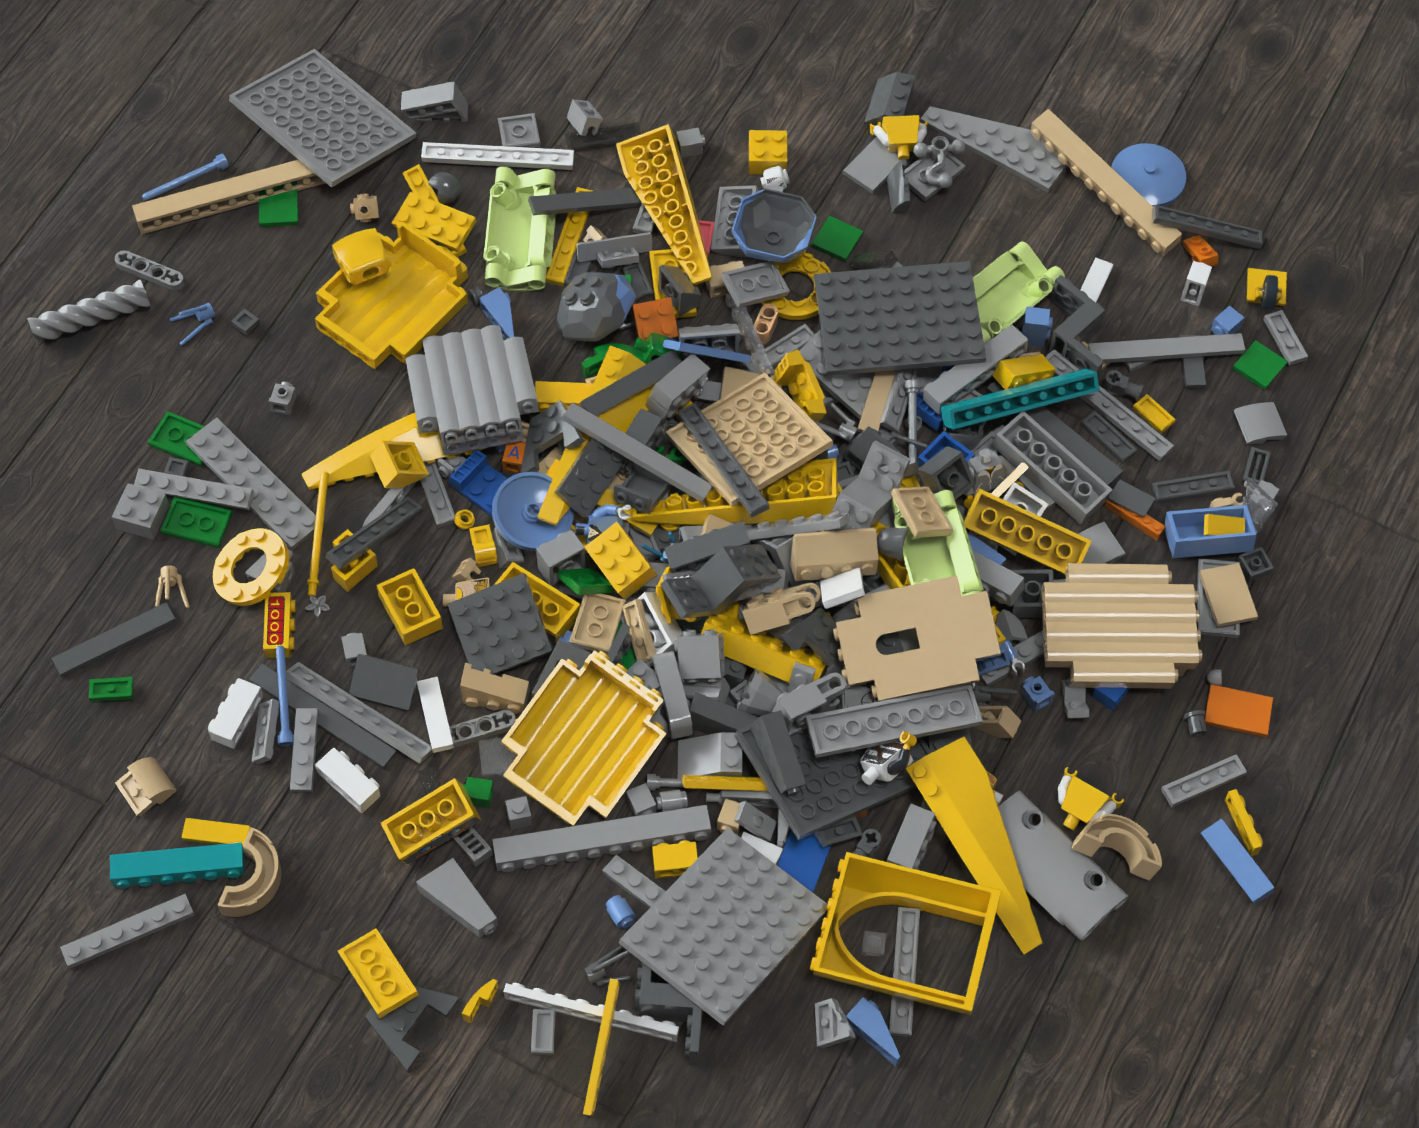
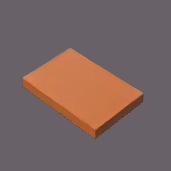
(1238, 710)

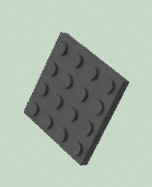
(500, 626)

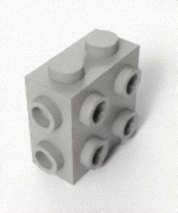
(700, 655)

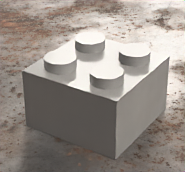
(140, 511)
(560, 554)

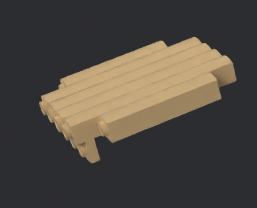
(1120, 626)

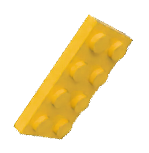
(436, 221)
(668, 258)
(378, 973)

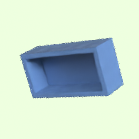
(1187, 538)

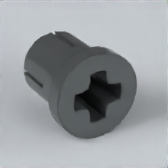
(1196, 722)

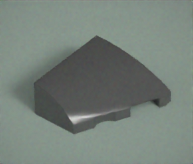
(898, 188)

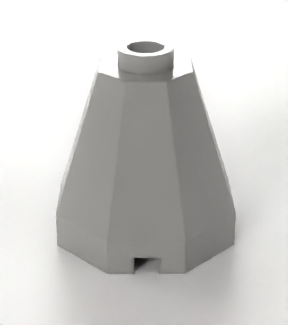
(759, 695)

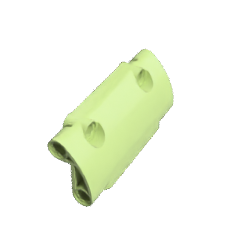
(516, 241)
(1010, 286)
(941, 555)

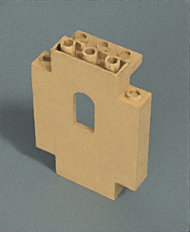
(950, 633)

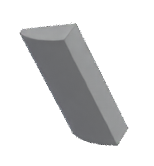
(727, 208)

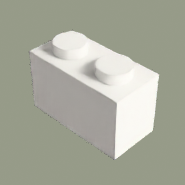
(1196, 283)

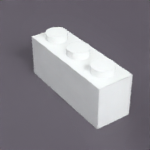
(235, 713)
(348, 779)

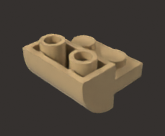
(145, 785)

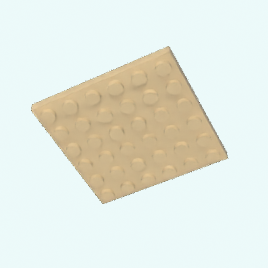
(761, 431)

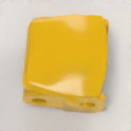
(361, 256)

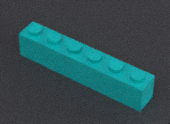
(177, 865)

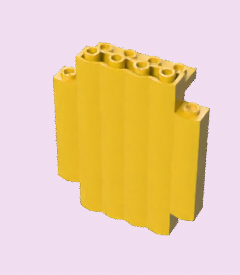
(397, 307)
(584, 737)

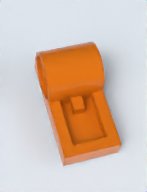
(1201, 251)

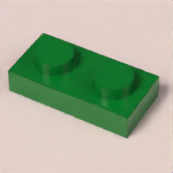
(111, 689)

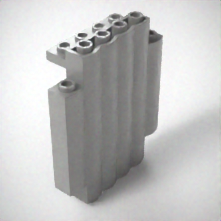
(472, 388)

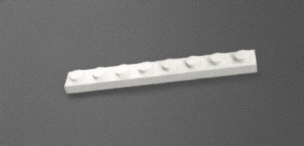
(497, 156)
(584, 1010)

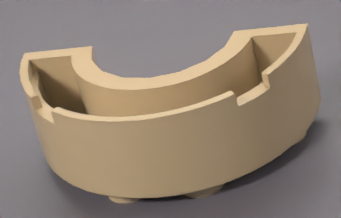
(1124, 837)
(263, 884)

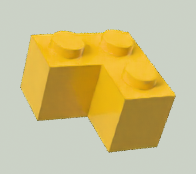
(357, 569)

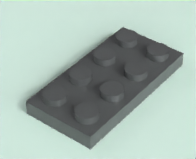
(589, 477)

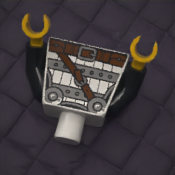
(887, 760)

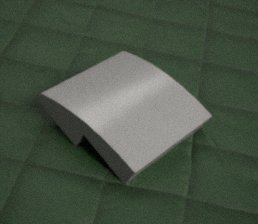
(1260, 423)
(1104, 546)

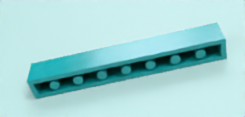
(1019, 398)

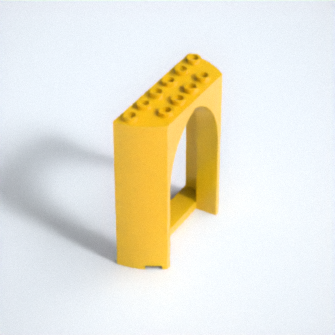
(872, 883)

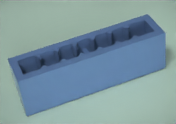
(1238, 861)

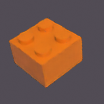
(654, 317)

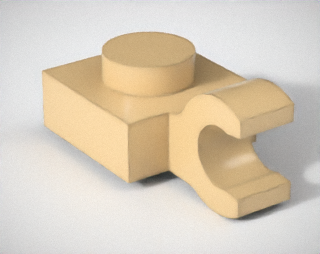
(1224, 502)

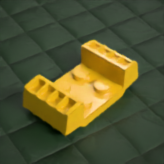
(802, 384)

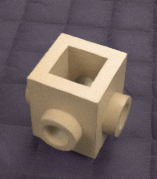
(367, 201)

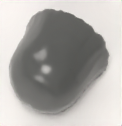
(891, 542)

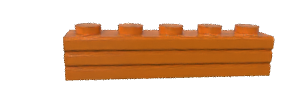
(1147, 524)

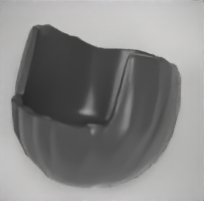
(448, 187)

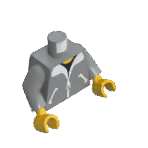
(988, 473)

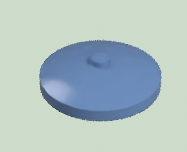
(1152, 172)
(517, 508)

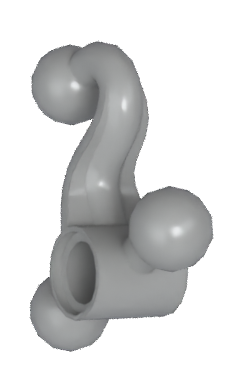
(921, 149)

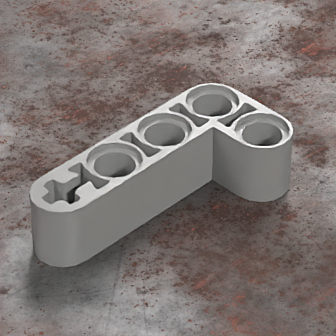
(673, 694)

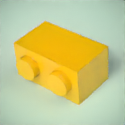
(673, 859)

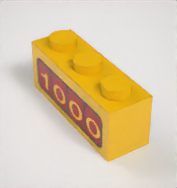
(279, 624)

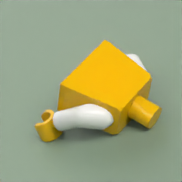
(900, 133)
(1083, 800)

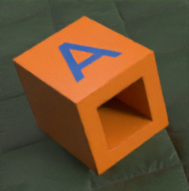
(513, 457)

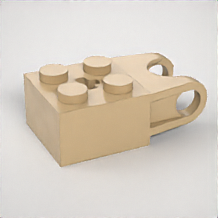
(779, 607)

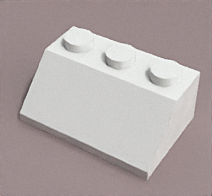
(662, 633)

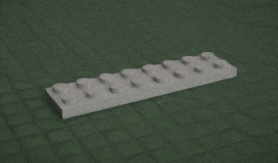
(240, 467)
(886, 720)

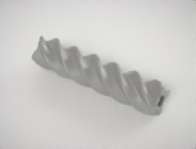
(88, 312)

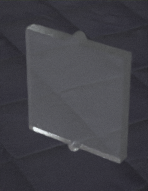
(495, 757)

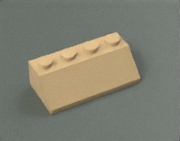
(833, 553)

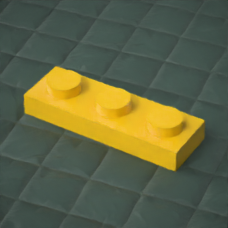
(1243, 822)

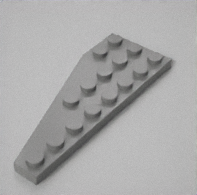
(1001, 144)

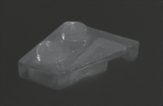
(1259, 504)

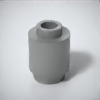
(671, 800)

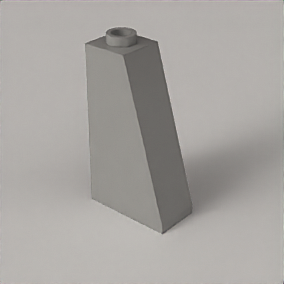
(457, 896)

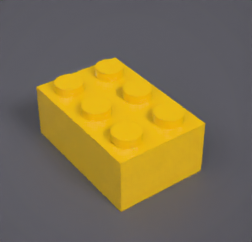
(621, 560)
(409, 606)

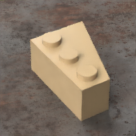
(493, 691)

